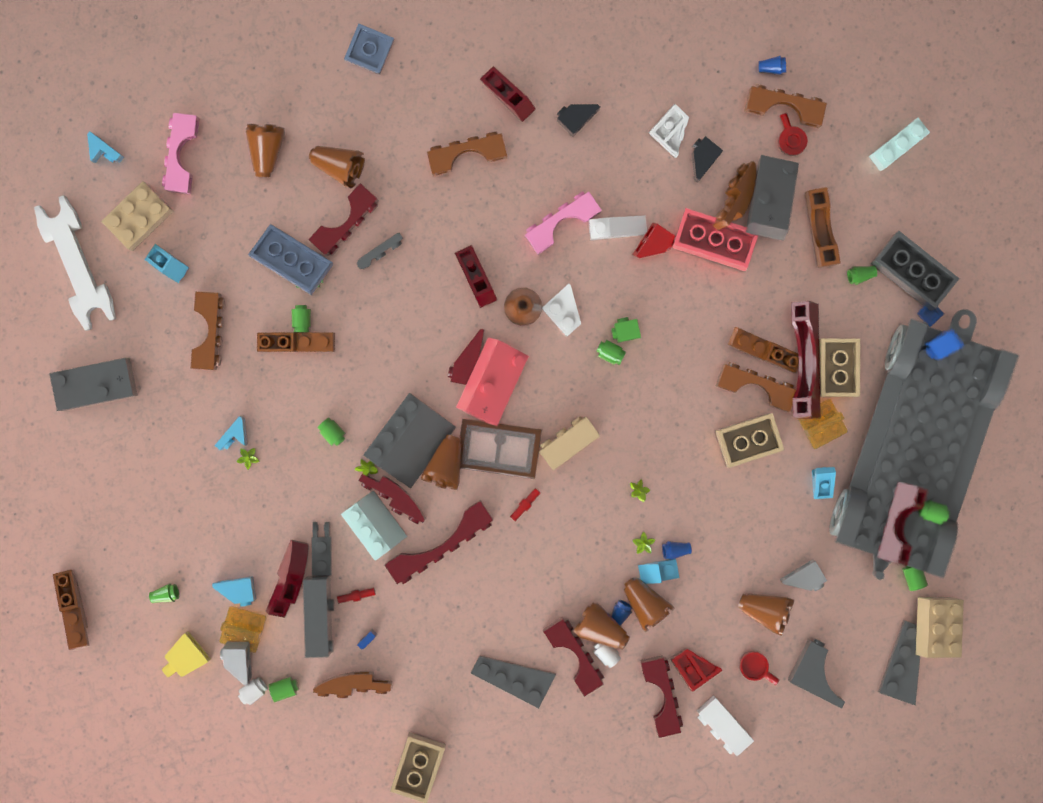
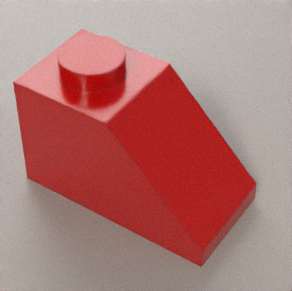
(655, 241)

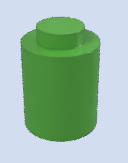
(915, 578)
(283, 689)

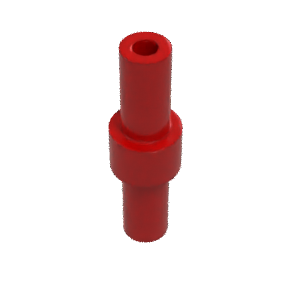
(525, 504)
(356, 595)

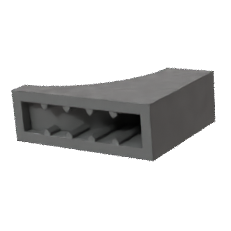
(810, 672)

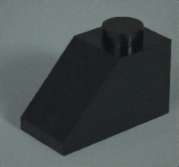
(576, 116)
(704, 156)

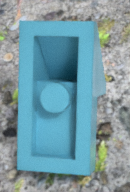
(98, 147)
(236, 430)
(823, 482)
(658, 571)

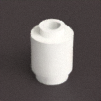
(607, 655)
(252, 691)

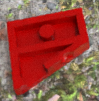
(694, 669)

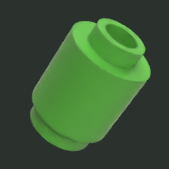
(301, 319)
(610, 352)
(331, 432)
(934, 512)

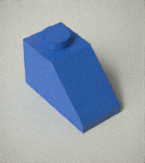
(943, 345)

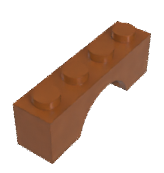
(809, 111)
(490, 147)
(819, 217)
(206, 355)
(779, 395)

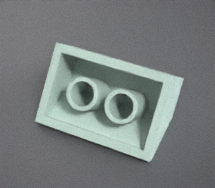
(374, 525)

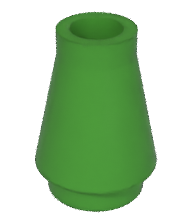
(859, 274)
(167, 593)

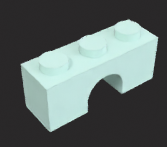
(899, 144)

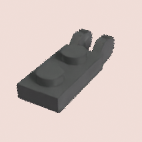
(378, 252)
(321, 551)

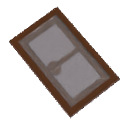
(499, 448)

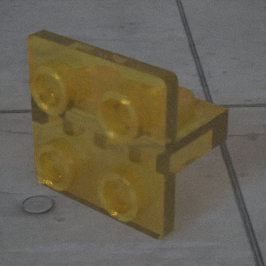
(826, 428)
(242, 627)

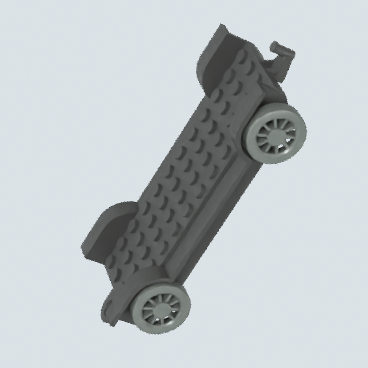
(924, 436)

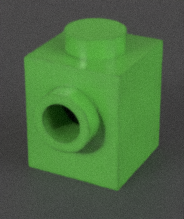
(625, 330)

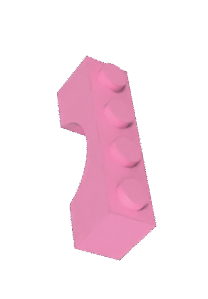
(183, 129)
(582, 208)

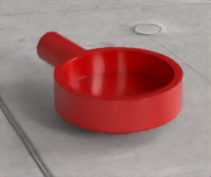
(792, 139)
(755, 667)

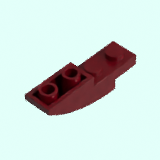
(401, 500)
(290, 579)

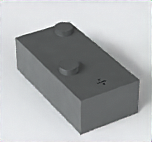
(772, 198)
(915, 271)
(93, 384)
(317, 616)

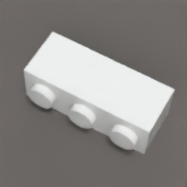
(724, 726)

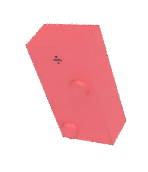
(725, 246)
(492, 381)

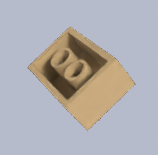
(137, 216)
(839, 367)
(749, 440)
(568, 442)
(939, 627)
(418, 767)

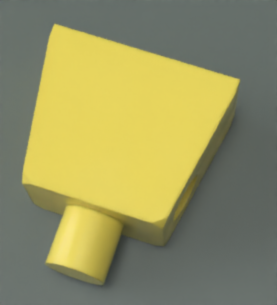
(185, 656)

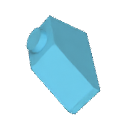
(166, 263)
(237, 590)

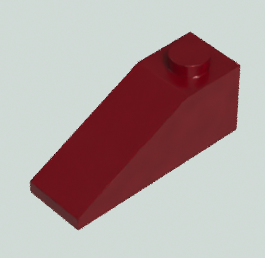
(508, 94)
(476, 276)
(467, 360)

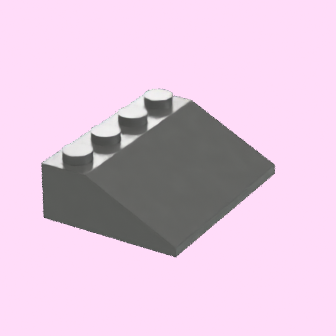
(409, 440)

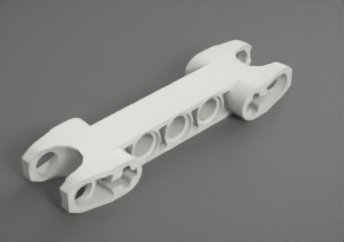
(88, 294)

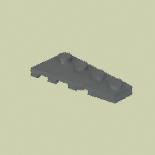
(903, 667)
(517, 680)

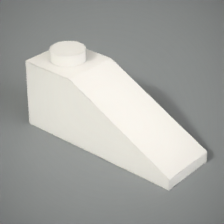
(617, 227)

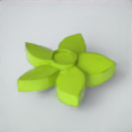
(247, 458)
(367, 468)
(639, 490)
(643, 543)

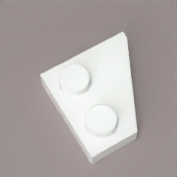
(670, 130)
(563, 310)

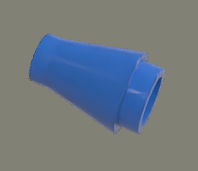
(774, 65)
(674, 550)
(621, 611)

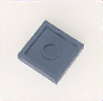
(369, 49)

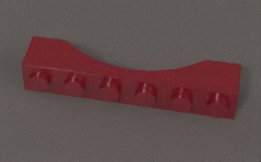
(806, 327)
(406, 564)

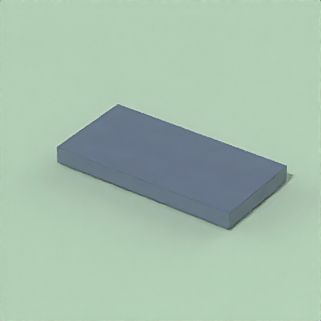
(290, 259)

